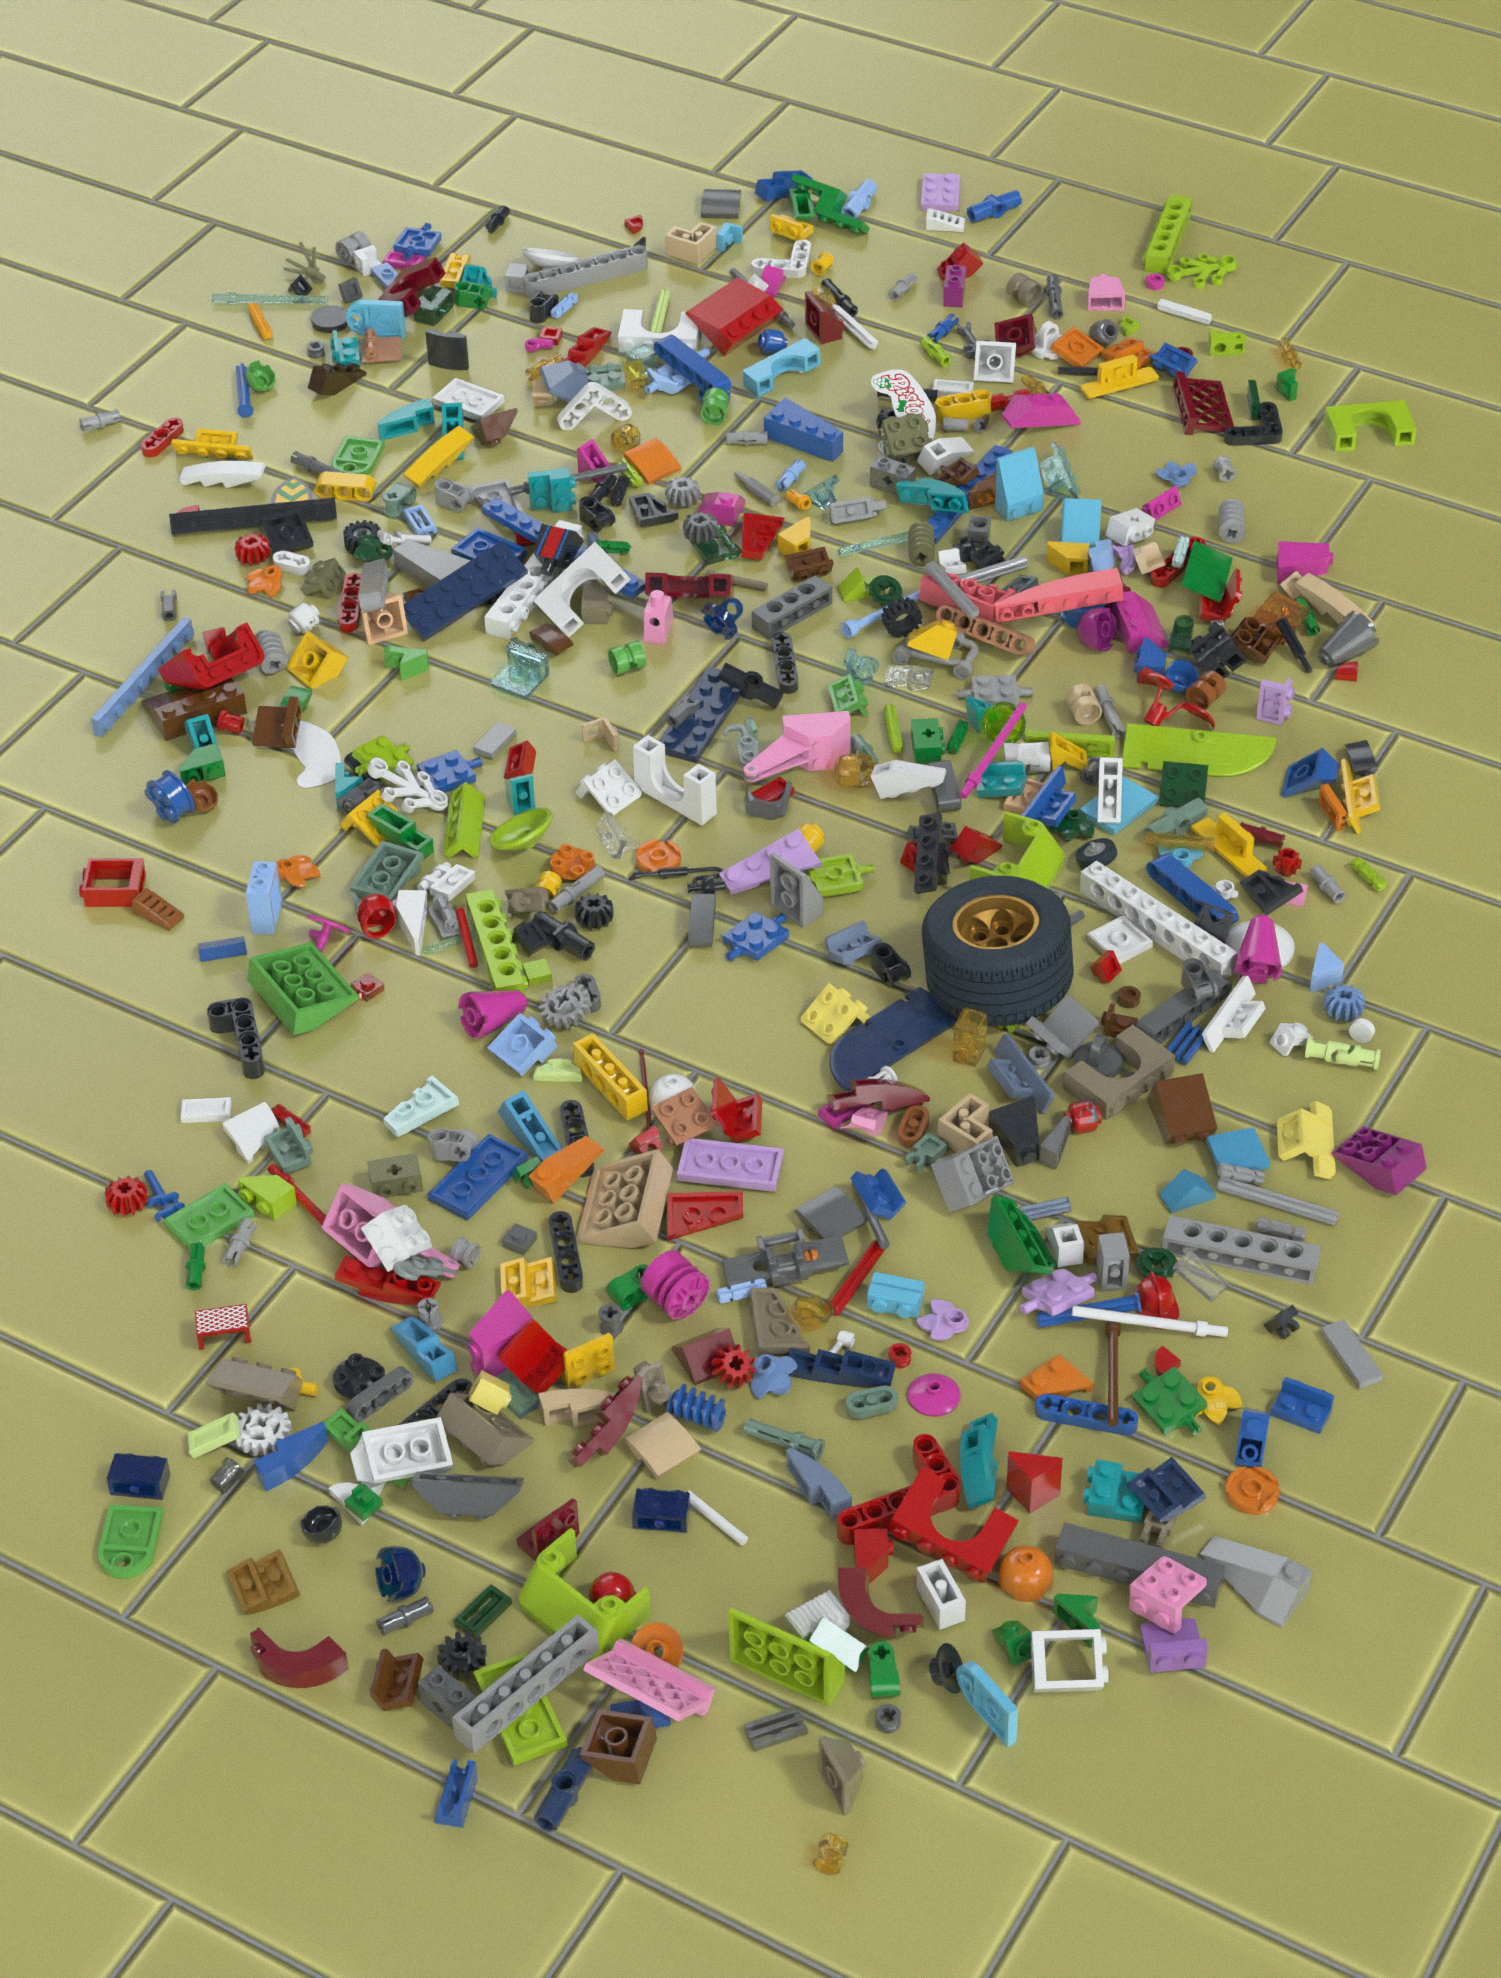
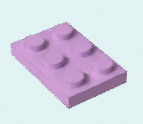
(940, 192)

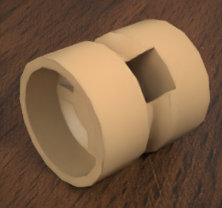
(1083, 704)

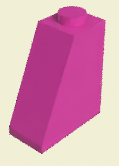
(1303, 557)

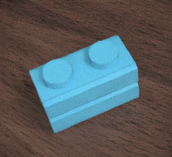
(895, 1295)

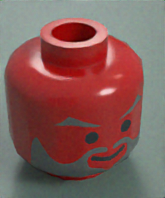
(1083, 1116)

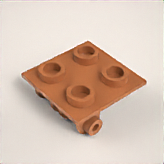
(380, 349)
(683, 1116)

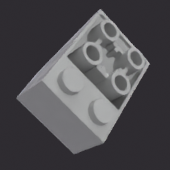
(972, 1174)

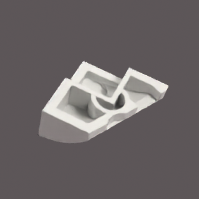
(249, 1129)

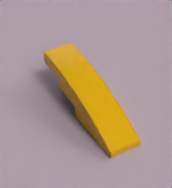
(438, 456)

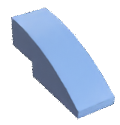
(1101, 555)

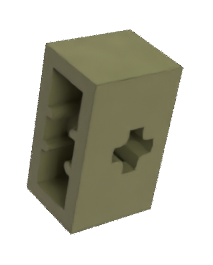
(395, 1175)

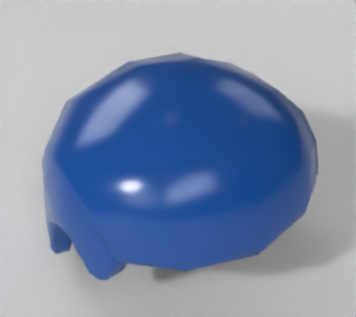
(1182, 675)

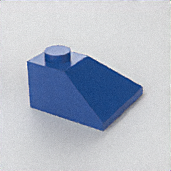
(1310, 773)

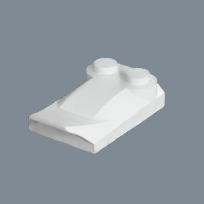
(402, 1451)

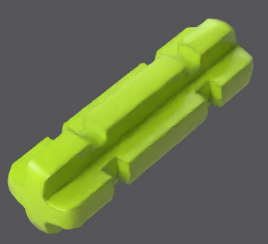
(632, 474)
(1368, 874)

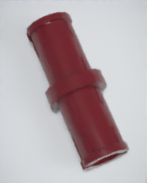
(1265, 836)

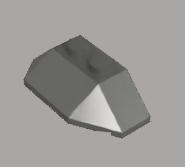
(466, 1493)

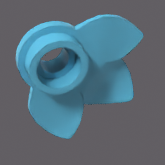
(1183, 855)

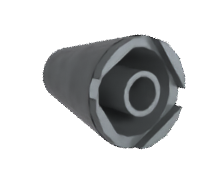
(1348, 640)

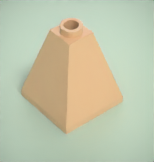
(386, 622)

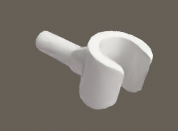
(844, 1339)

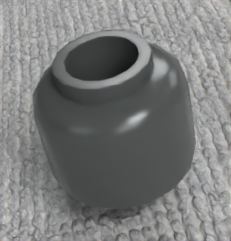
(1103, 332)

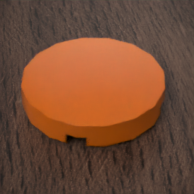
(658, 855)
(1252, 1490)

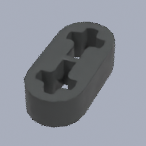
(592, 989)

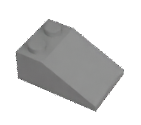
(794, 892)

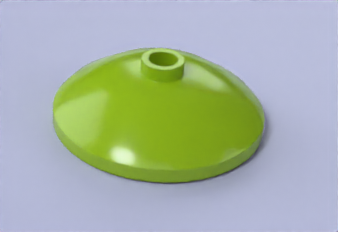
(522, 830)

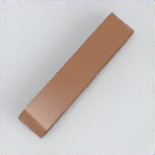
(994, 633)

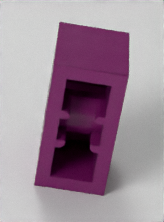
(954, 286)

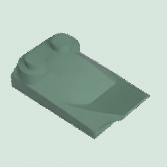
(386, 872)

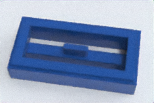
(1180, 1038)

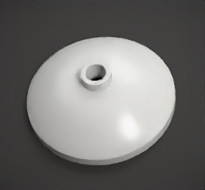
(548, 258)
(1284, 939)

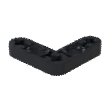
(1241, 435)

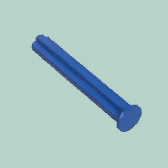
(245, 408)
(1122, 1304)

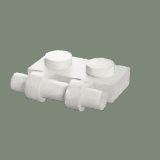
(447, 880)

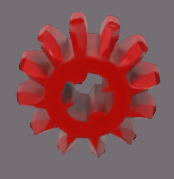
(252, 549)
(126, 1196)
(742, 1374)

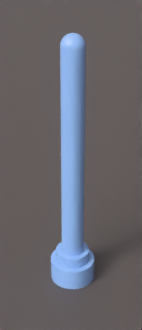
(851, 627)

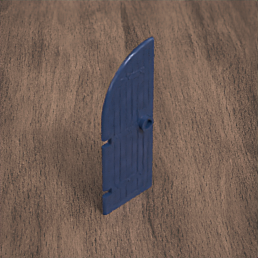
(888, 1038)

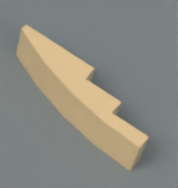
(1326, 598)

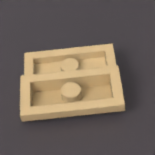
(662, 1445)

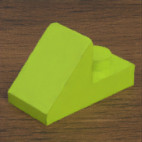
(855, 586)

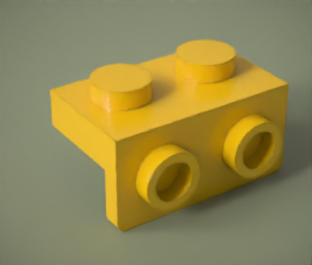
(790, 227)

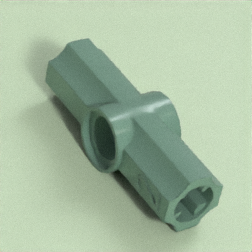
(1178, 820)

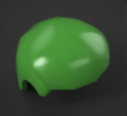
(260, 376)

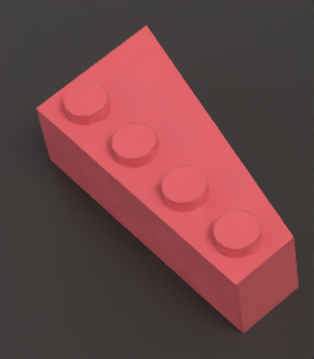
(982, 596)

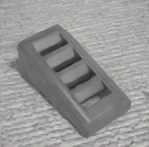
(1054, 1144)

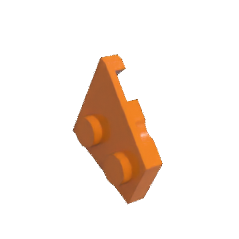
(1055, 1378)

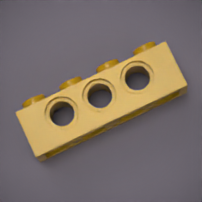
(610, 1076)

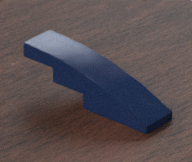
(850, 1369)

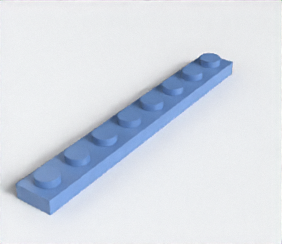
(142, 677)

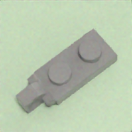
(855, 510)

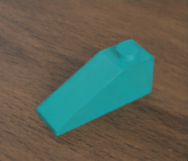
(451, 418)

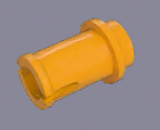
(802, 501)

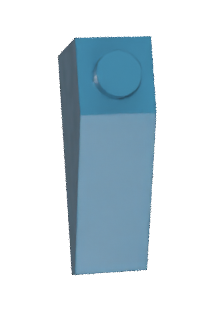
(528, 1126)

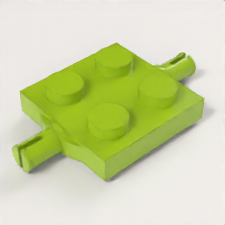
(384, 749)
(839, 875)

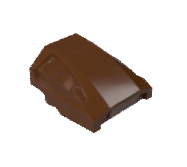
(1256, 639)

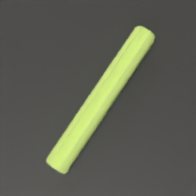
(660, 311)

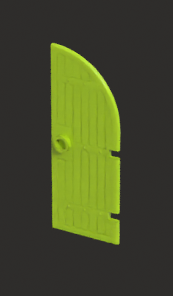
(1223, 752)

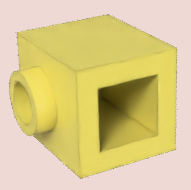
(490, 1393)

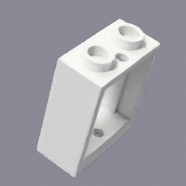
(1038, 1661)

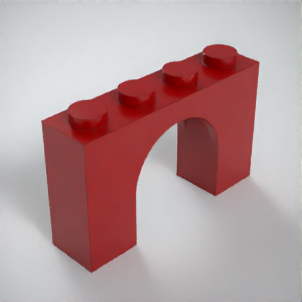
(974, 1556)

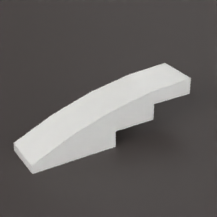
(228, 472)

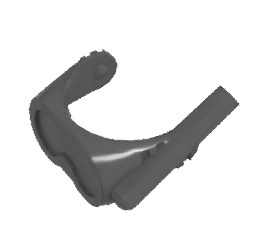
(767, 809)

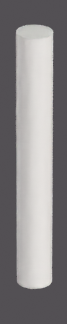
(717, 1519)

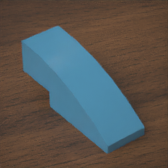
(425, 1348)

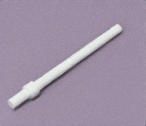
(1200, 1328)

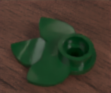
(370, 549)
(1074, 824)

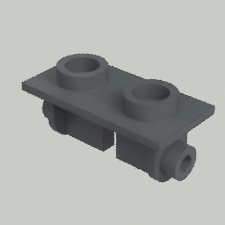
(358, 794)

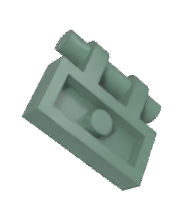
(611, 380)

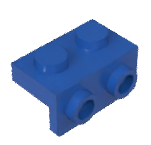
(1173, 360)

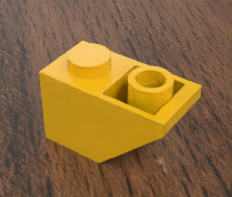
(795, 538)
(1068, 557)

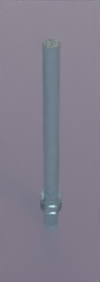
(232, 298)

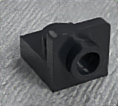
(987, 555)
(530, 936)

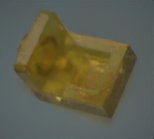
(634, 373)

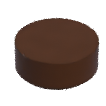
(1128, 997)

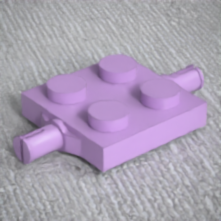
(1057, 1292)

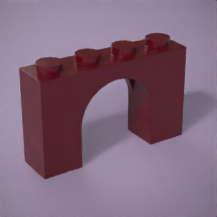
(412, 280)
(709, 587)

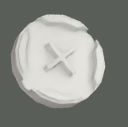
(1045, 339)

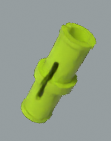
(943, 358)

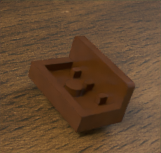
(808, 563)
(396, 1680)

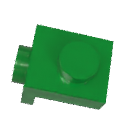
(1286, 384)
(1015, 1640)

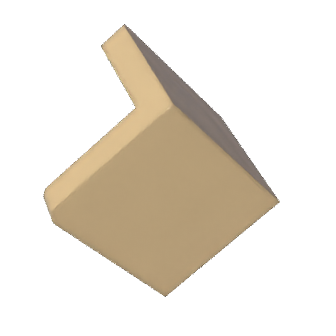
(1148, 557)
(1289, 587)

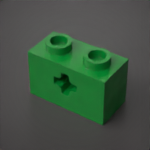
(926, 740)

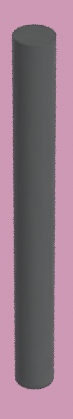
(873, 1221)

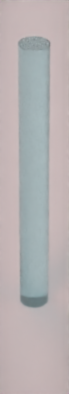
(872, 544)

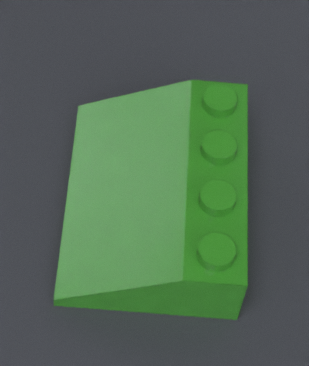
(300, 986)

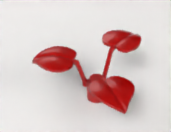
(1157, 711)

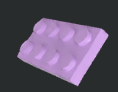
(730, 1164)

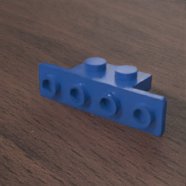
(1051, 803)

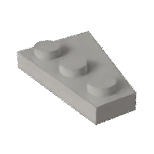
(499, 489)

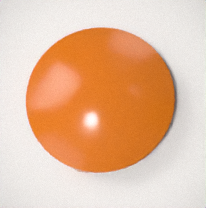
(571, 862)

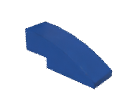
(777, 186)
(290, 1456)

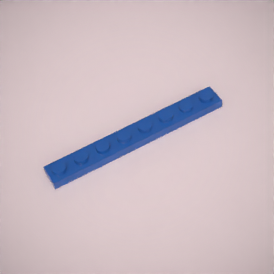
(944, 520)

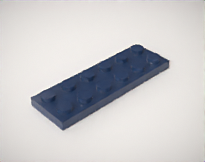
(463, 590)
(699, 729)

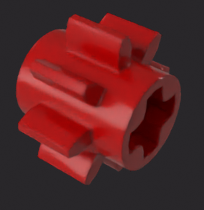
(1287, 862)

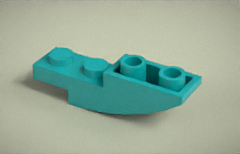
(932, 492)
(977, 1460)

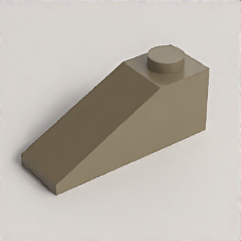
(595, 603)

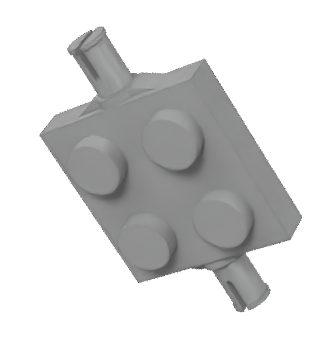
(996, 689)

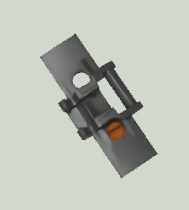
(787, 1268)

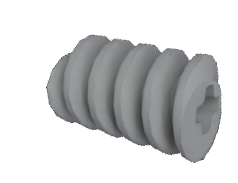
(1231, 521)
(273, 649)

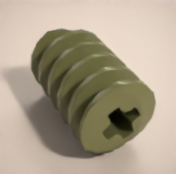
(921, 543)

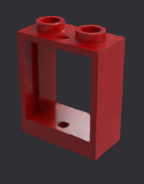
(112, 869)

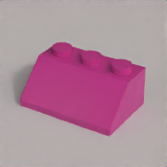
(1137, 621)

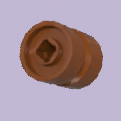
(1206, 689)

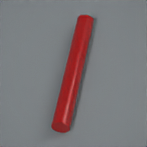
(466, 938)

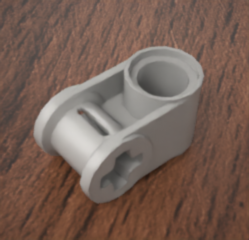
(451, 494)
(450, 1144)

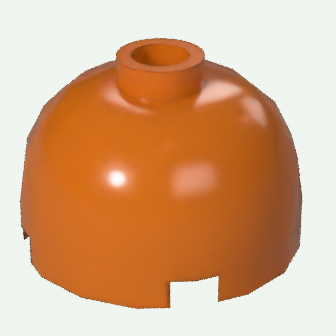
(1026, 1573)

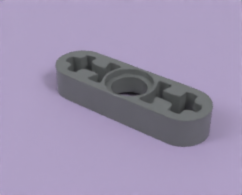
(379, 1394)

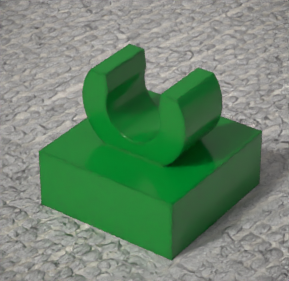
(523, 1171)
(363, 1502)

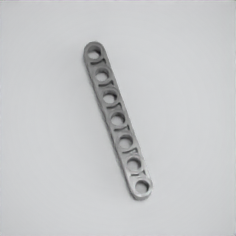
(586, 271)
(373, 585)

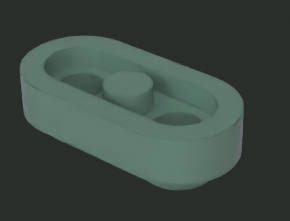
(869, 1402)

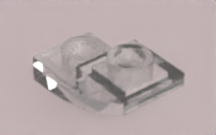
(912, 676)

